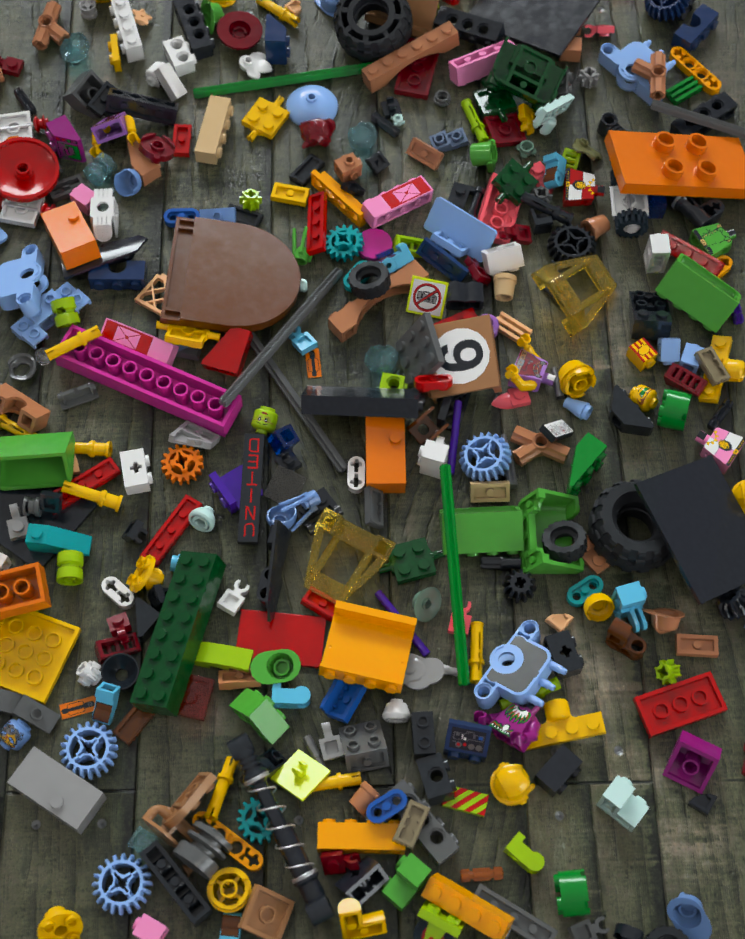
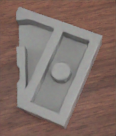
(194, 435)

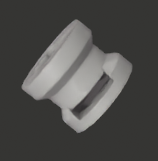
(88, 9)

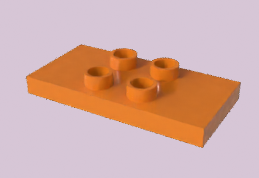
(677, 164)

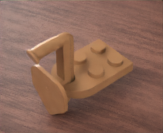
(174, 816)

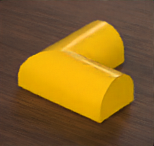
(358, 925)

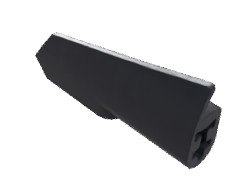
(111, 253)
(270, 579)

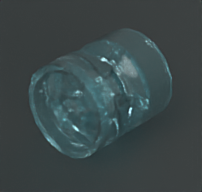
(99, 169)

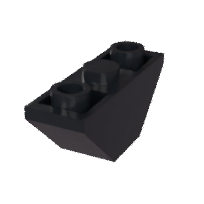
(628, 415)

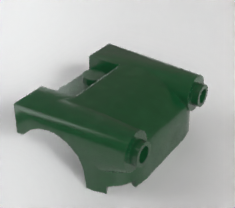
(525, 74)

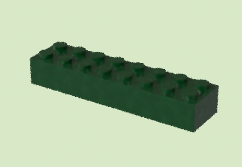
(178, 633)

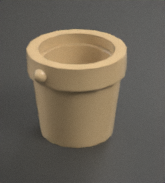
(504, 286)

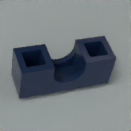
(702, 22)
(132, 277)

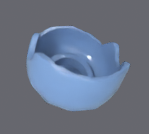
(127, 182)
(288, 517)

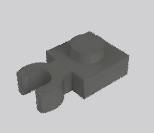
(586, 930)

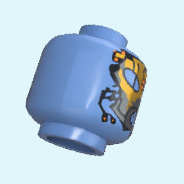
(15, 734)

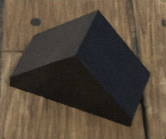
(146, 619)

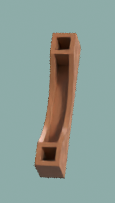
(385, 69)
(346, 321)

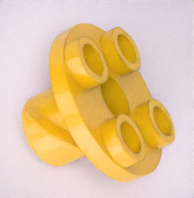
(145, 574)
(60, 924)

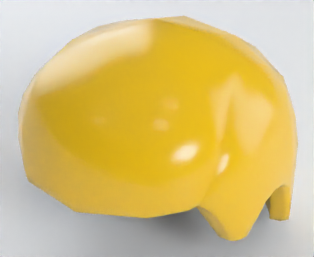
(598, 607)

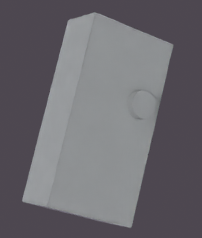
(57, 790)

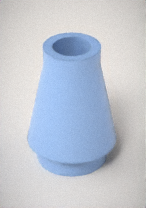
(579, 408)

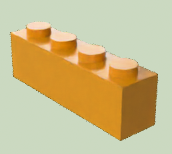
(358, 837)
(467, 906)

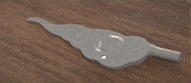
(425, 672)

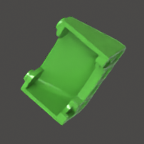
(540, 510)

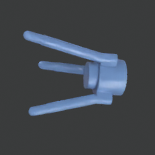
(308, 500)

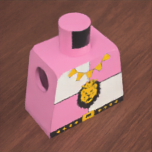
(722, 446)

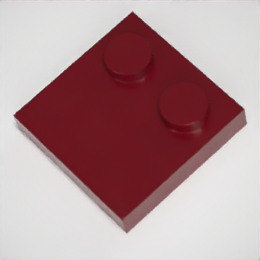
(505, 133)

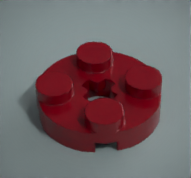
(157, 148)

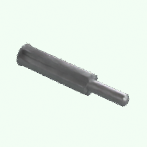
(510, 475)

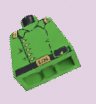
(712, 239)

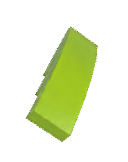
(224, 657)

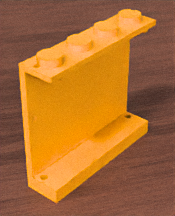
(368, 647)

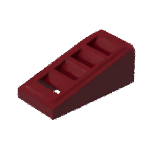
(675, 373)
(107, 643)

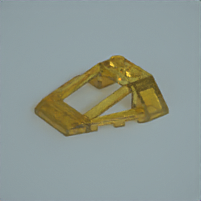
(566, 297)
(354, 536)

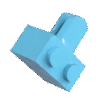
(629, 603)

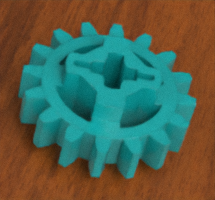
(344, 243)
(252, 822)

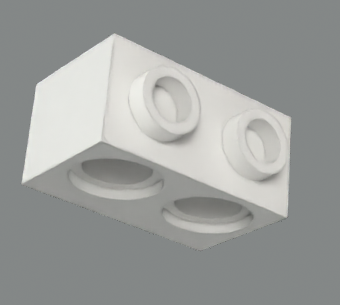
(179, 55)
(657, 253)

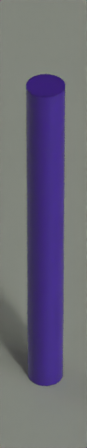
(454, 435)
(390, 608)

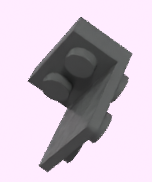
(364, 746)

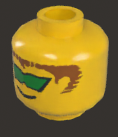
(644, 397)

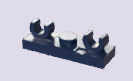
(442, 260)

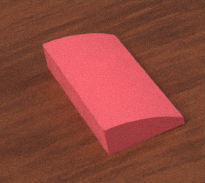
(496, 214)

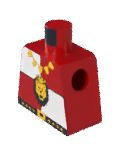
(580, 188)

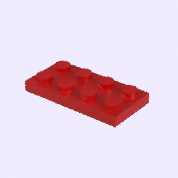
(680, 704)

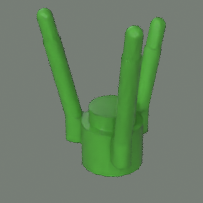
(300, 254)

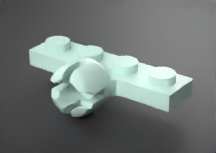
(546, 115)

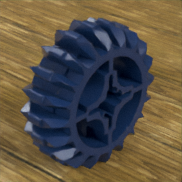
(666, 8)

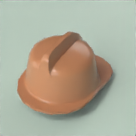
(665, 619)

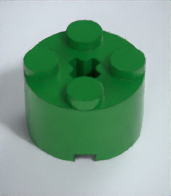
(674, 409)
(573, 893)

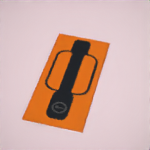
(313, 363)
(77, 707)

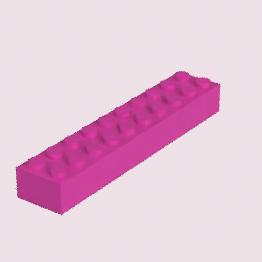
(151, 382)

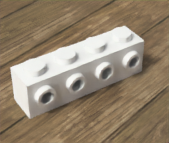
(128, 31)

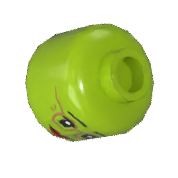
(264, 420)

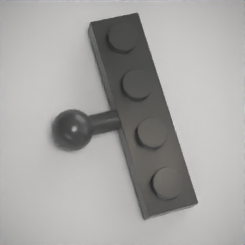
(524, 923)

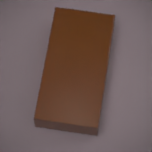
(132, 725)

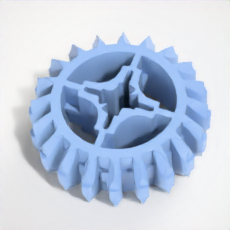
(483, 450)
(95, 744)
(130, 878)

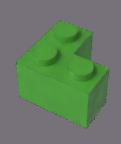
(260, 714)
(407, 882)

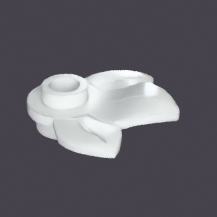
(255, 64)

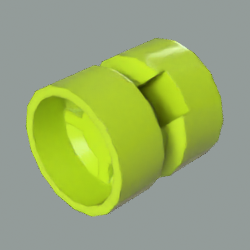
(62, 318)
(70, 567)

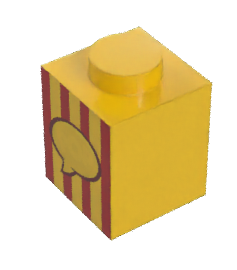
(642, 354)

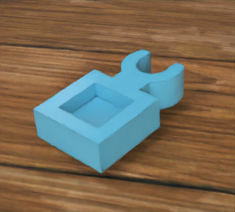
(303, 341)

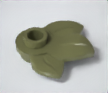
(582, 146)

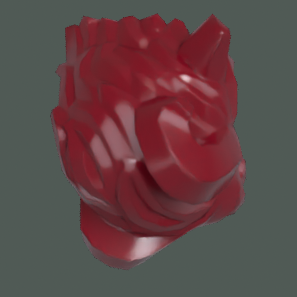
(317, 132)

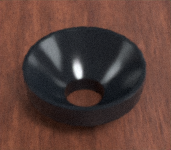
(120, 662)

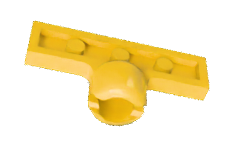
(735, 369)
(563, 727)

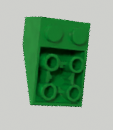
(586, 459)

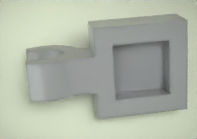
(17, 525)
(330, 745)

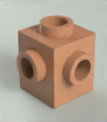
(348, 167)

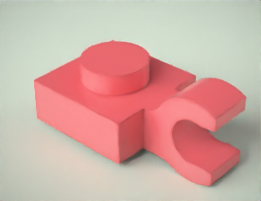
(603, 30)

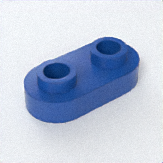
(179, 212)
(386, 804)

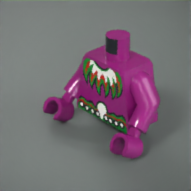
(513, 725)

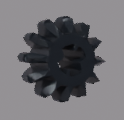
(516, 592)
(732, 604)

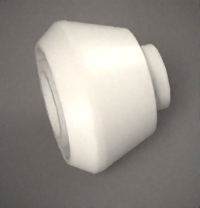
(396, 712)

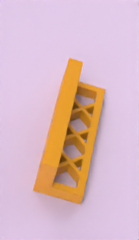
(339, 198)

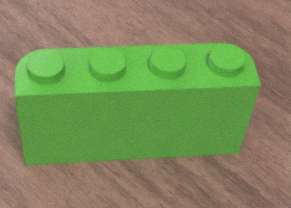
(698, 293)
(36, 460)
(486, 530)

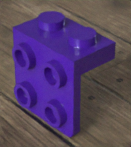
(228, 488)

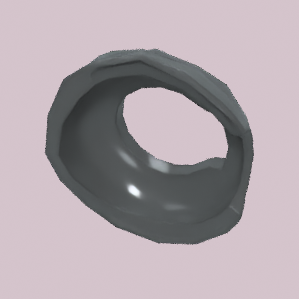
(18, 359)

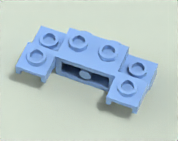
(33, 329)

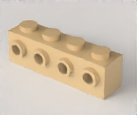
(213, 130)

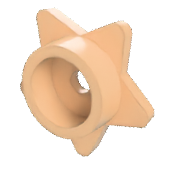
(141, 17)

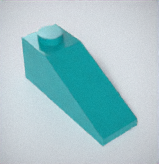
(54, 539)

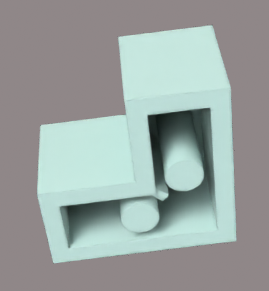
(622, 804)

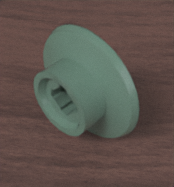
(427, 604)

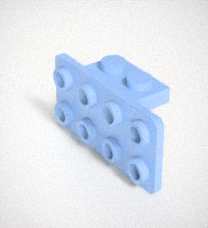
(458, 230)

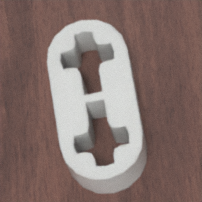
(360, 475)
(115, 596)

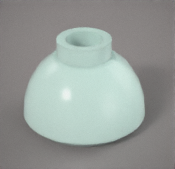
(202, 518)

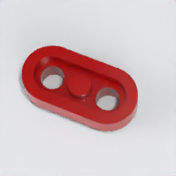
(433, 382)

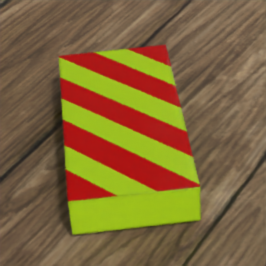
(468, 802)

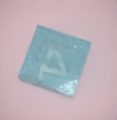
(141, 839)

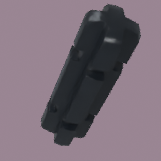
(24, 100)
(385, 124)
(720, 414)

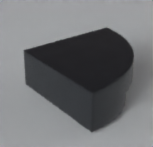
(353, 188)
(703, 803)

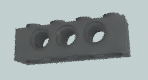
(439, 852)

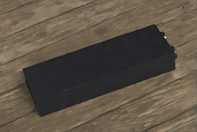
(362, 401)

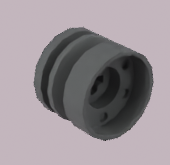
(203, 849)

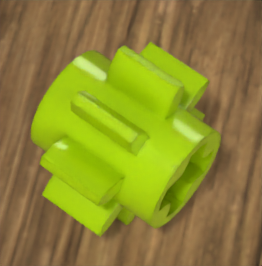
(250, 199)
(668, 671)

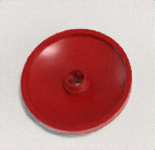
(27, 169)

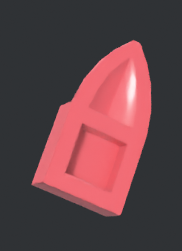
(538, 172)
(512, 399)

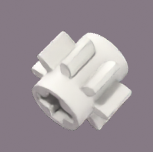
(89, 673)

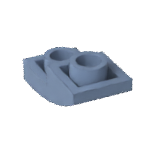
(449, 141)

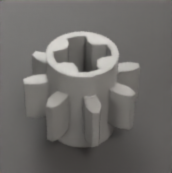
(588, 77)

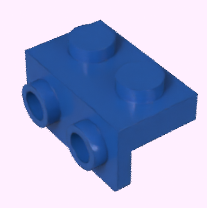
(342, 700)

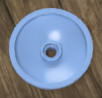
(311, 103)

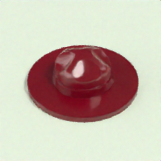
(239, 30)

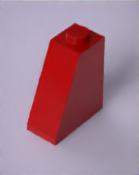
(229, 353)

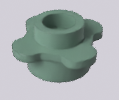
(529, 146)

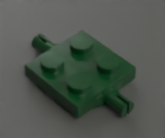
(494, 103)
(514, 181)
(412, 561)

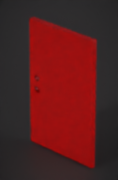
(286, 631)

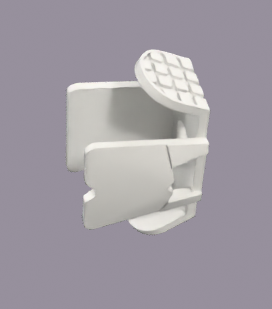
(102, 221)

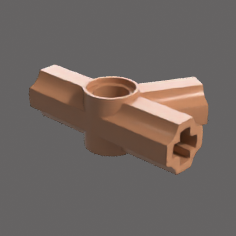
(49, 28)
(654, 72)
(530, 450)

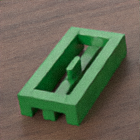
(681, 88)

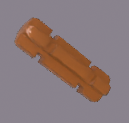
(481, 874)

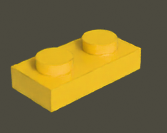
(113, 47)
(290, 194)

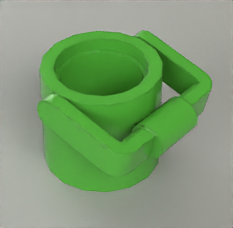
(484, 154)

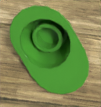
(212, 14)
(275, 666)

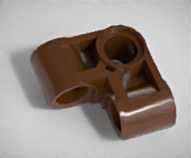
(622, 638)

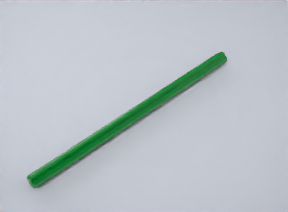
(280, 80)
(454, 575)

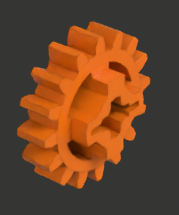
(173, 468)

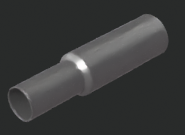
(558, 393)
(312, 748)

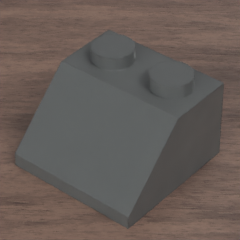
(83, 91)

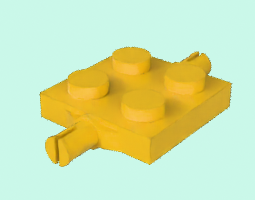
(265, 118)
(187, 336)

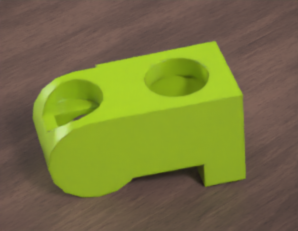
(527, 859)

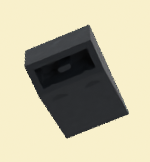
(648, 316)

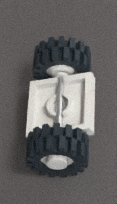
(628, 211)

